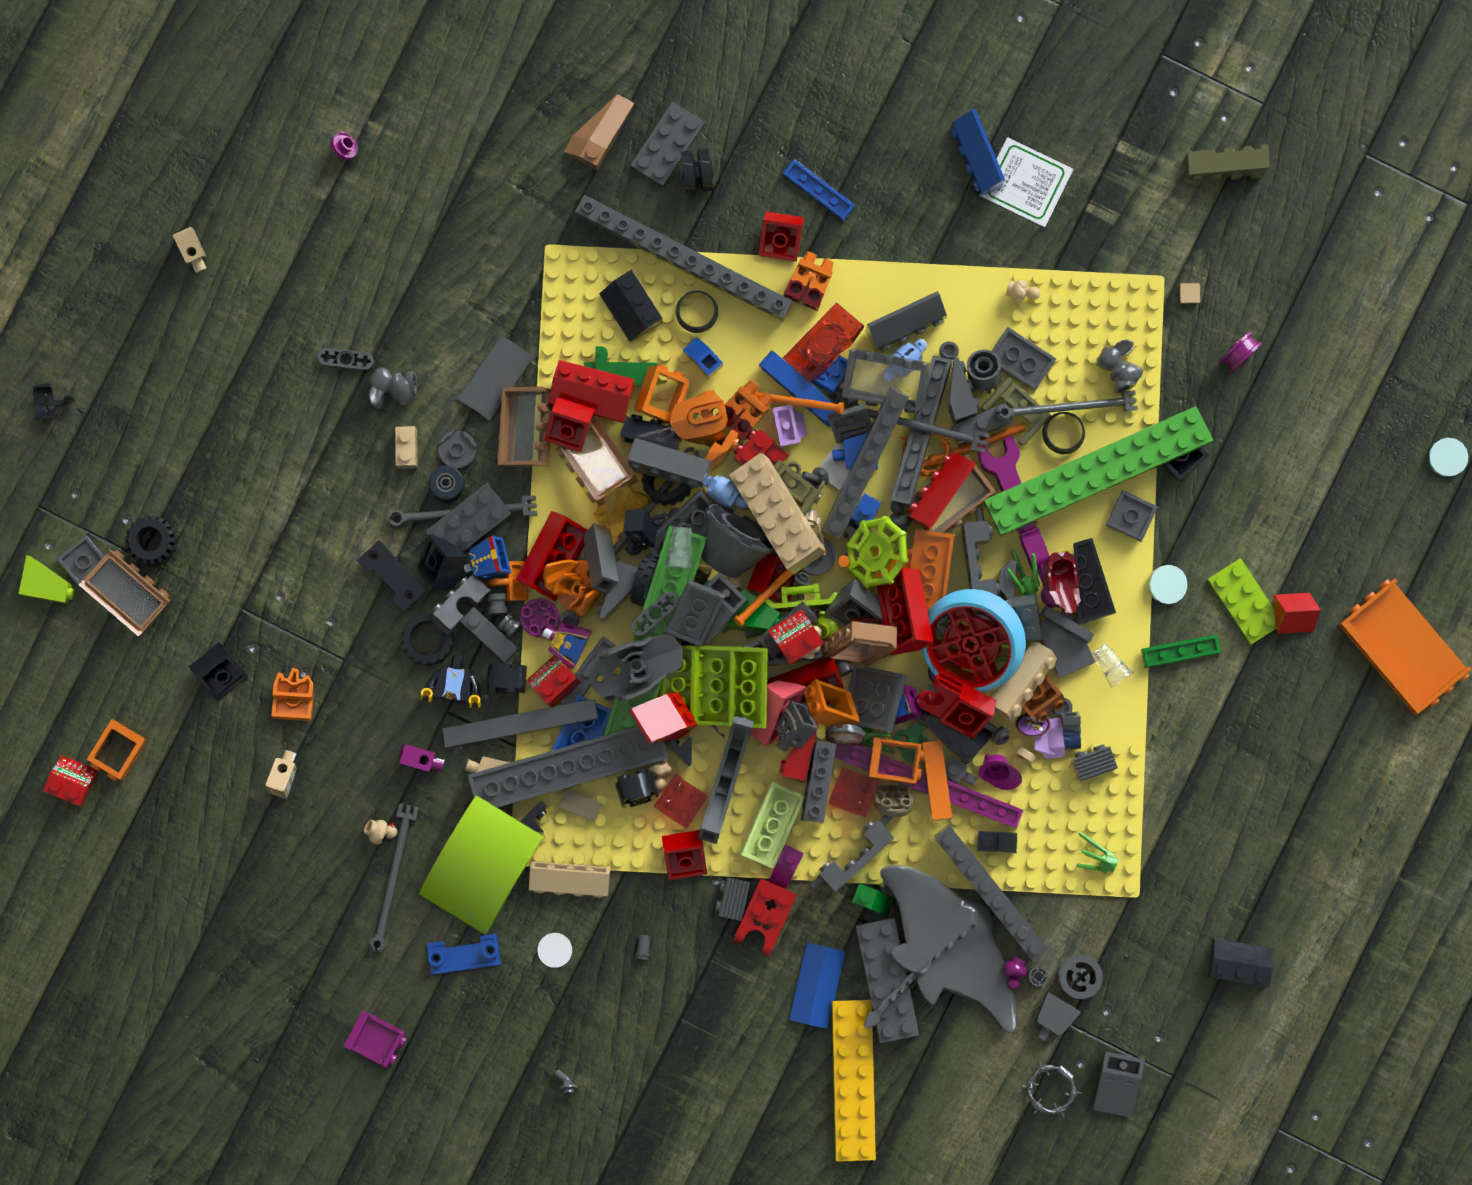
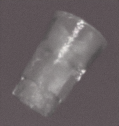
(679, 548)
(1111, 665)

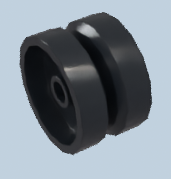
(698, 170)

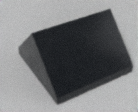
(1182, 466)

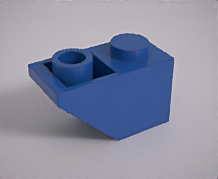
(703, 357)

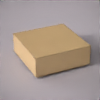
(1189, 293)

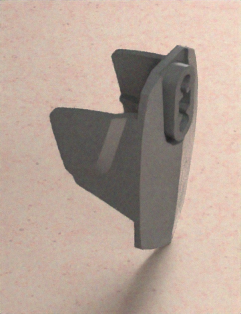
(642, 666)

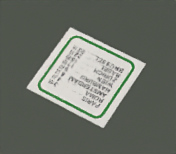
(1031, 182)

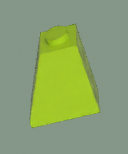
(43, 583)

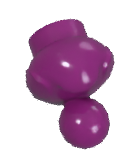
(1017, 969)

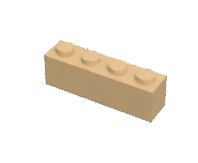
(1020, 688)
(569, 878)

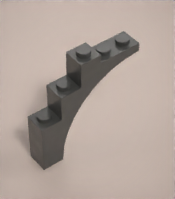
(725, 779)

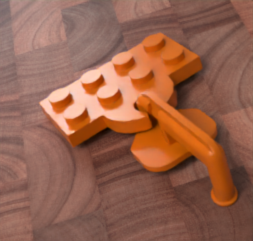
(930, 556)

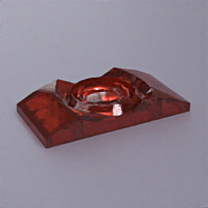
(824, 342)

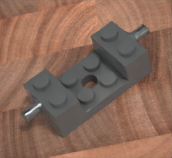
(977, 534)
(835, 877)

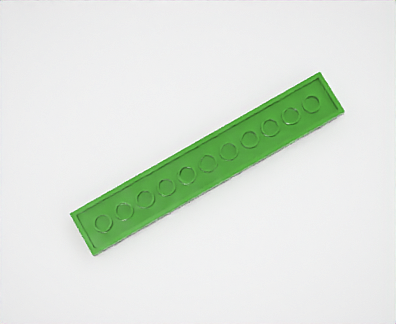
(1098, 471)
(664, 580)

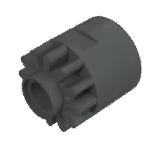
(984, 370)

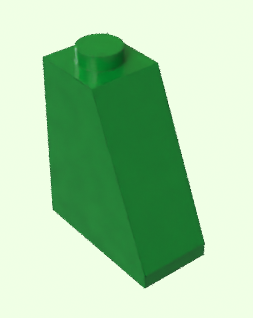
(760, 620)
(872, 899)

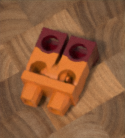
(812, 275)
(752, 408)

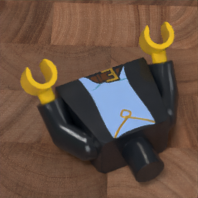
(453, 684)

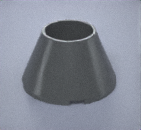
(733, 541)

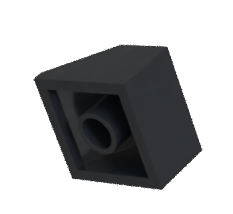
(441, 563)
(218, 671)

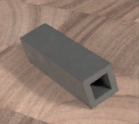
(601, 558)

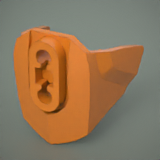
(705, 429)
(572, 584)

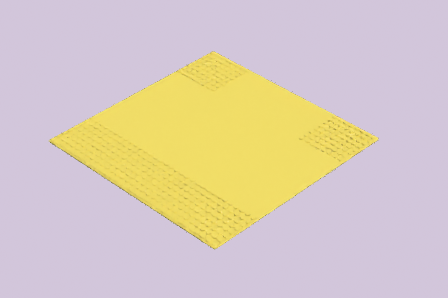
(1071, 322)

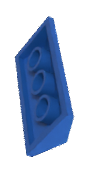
(583, 731)
(817, 985)

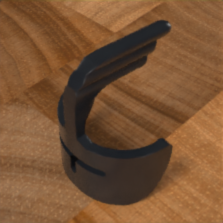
(39, 397)

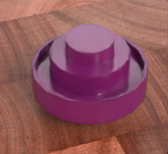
(343, 146)

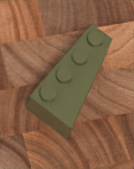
(1228, 163)

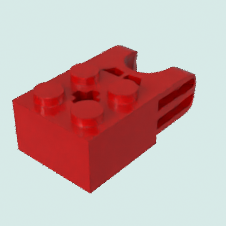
(957, 705)
(767, 921)

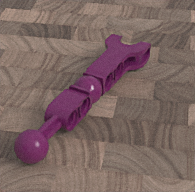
(1007, 477)

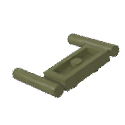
(1018, 398)
(797, 486)

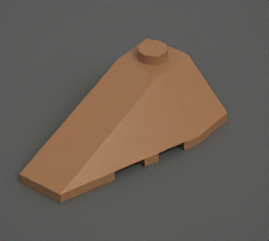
(596, 137)

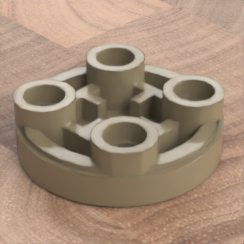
(893, 800)

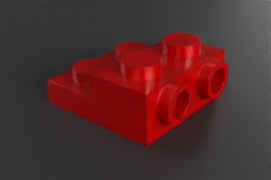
(759, 443)

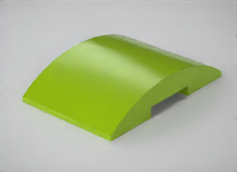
(721, 684)
(480, 864)

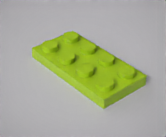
(1244, 601)

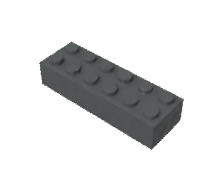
(885, 976)

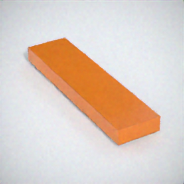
(936, 780)

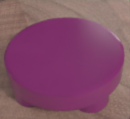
(537, 615)

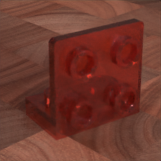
(853, 792)
(680, 801)

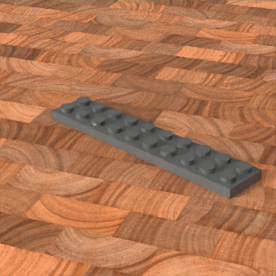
(566, 767)

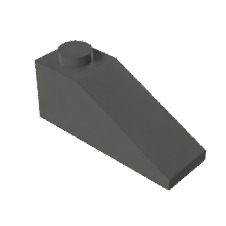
(489, 634)

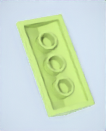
(772, 825)

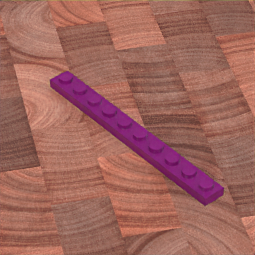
(958, 794)

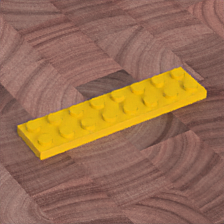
(853, 1081)

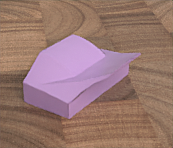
(789, 425)
(1052, 742)

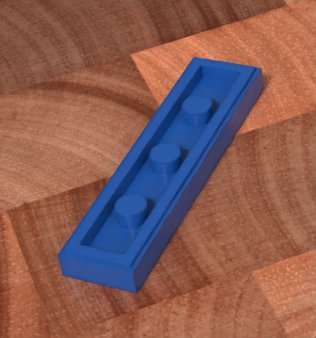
(818, 190)

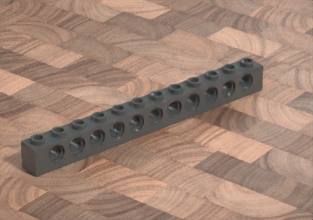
(683, 258)

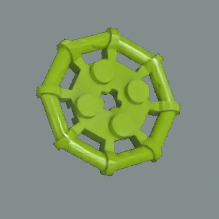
(886, 553)

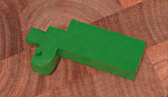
(632, 370)

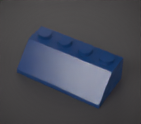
(977, 153)

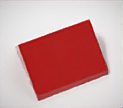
(1295, 613)

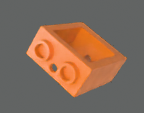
(642, 403)
(844, 713)
(918, 756)
(98, 765)

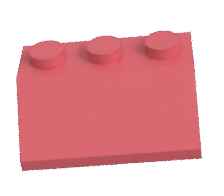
(778, 697)

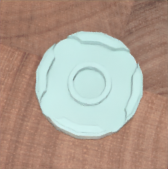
(1448, 457)
(1167, 584)

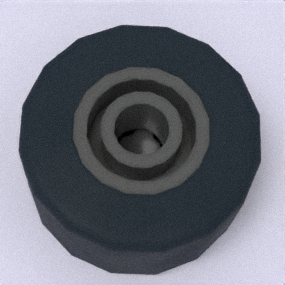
(446, 483)

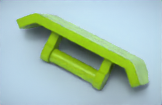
(787, 606)

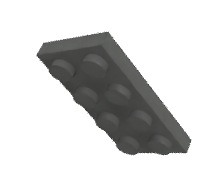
(664, 146)
(471, 518)

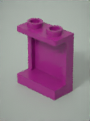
(375, 1039)

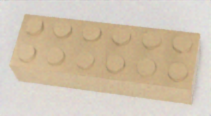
(777, 513)

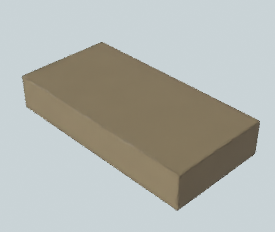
(580, 805)

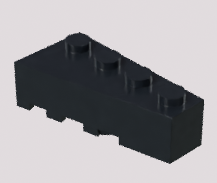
(1093, 588)

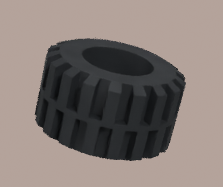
(167, 544)

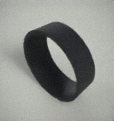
(697, 329)
(1051, 446)

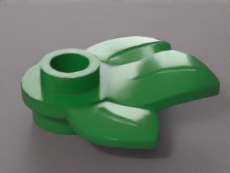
(913, 735)

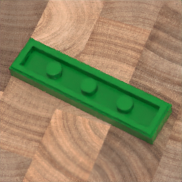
(1181, 651)

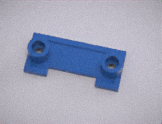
(464, 956)

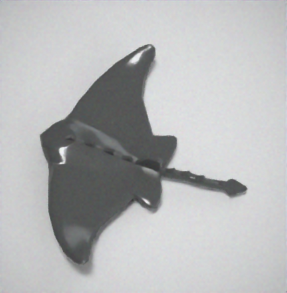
(946, 947)

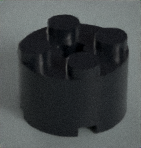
(506, 678)
(636, 788)

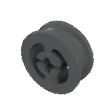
(1089, 989)

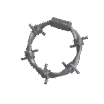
(1064, 1073)

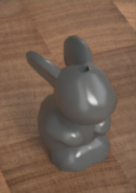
(1122, 372)
(398, 386)

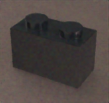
(640, 528)

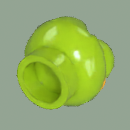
(827, 626)

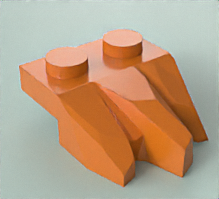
(718, 452)
(292, 697)

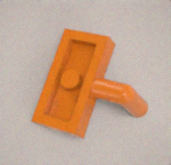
(515, 590)

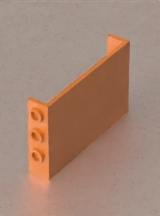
(1403, 647)

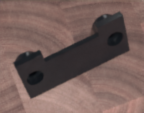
(393, 574)

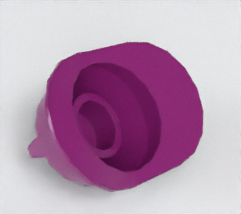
(999, 772)

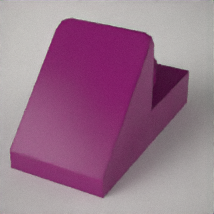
(786, 866)

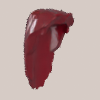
(1062, 581)

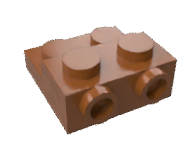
(1044, 700)

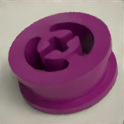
(1240, 352)

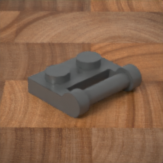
(850, 419)

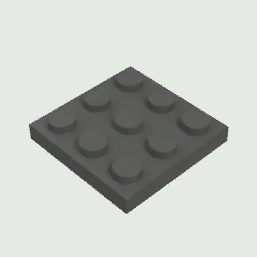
(876, 696)

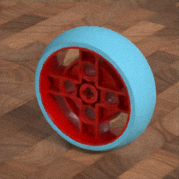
(1006, 629)

